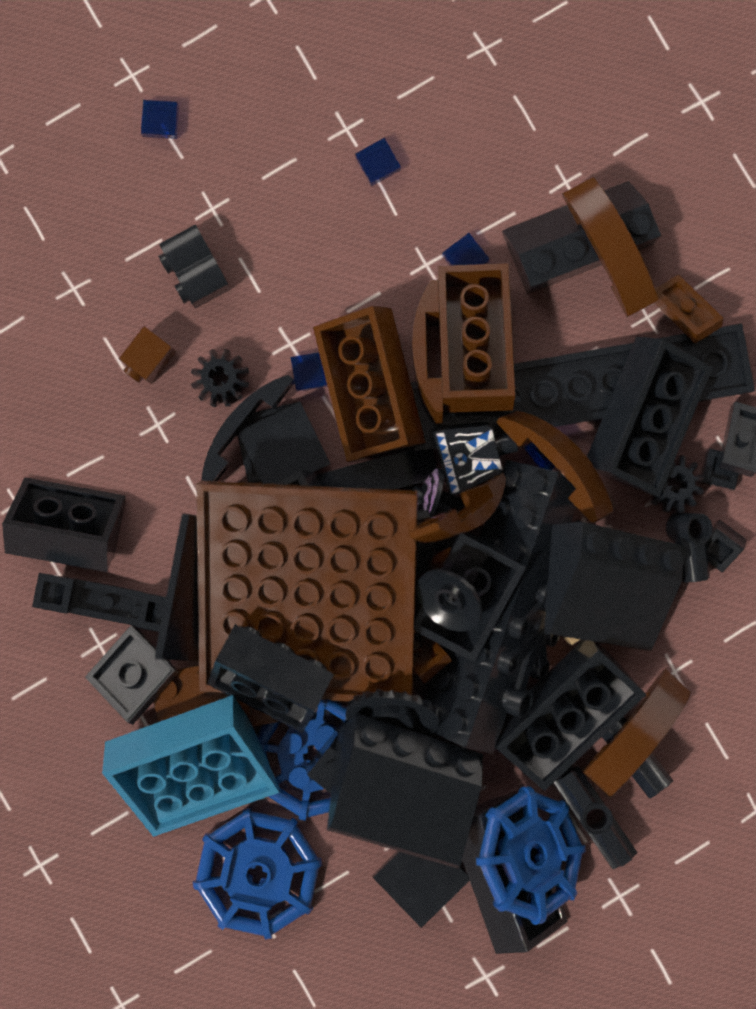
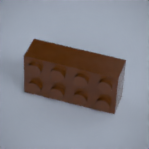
(476, 338)
(369, 384)

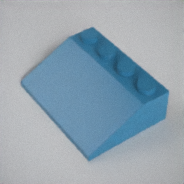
(189, 766)

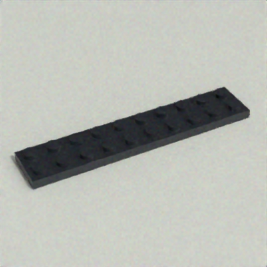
(581, 384)

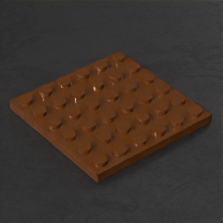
(314, 573)

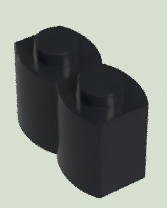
(194, 267)

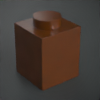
(146, 356)

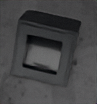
(724, 546)

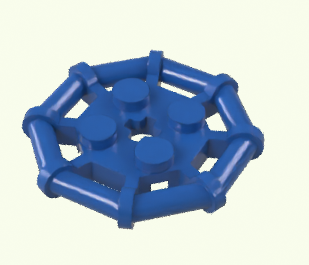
(292, 760)
(515, 855)
(274, 861)

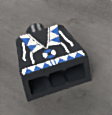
(470, 454)

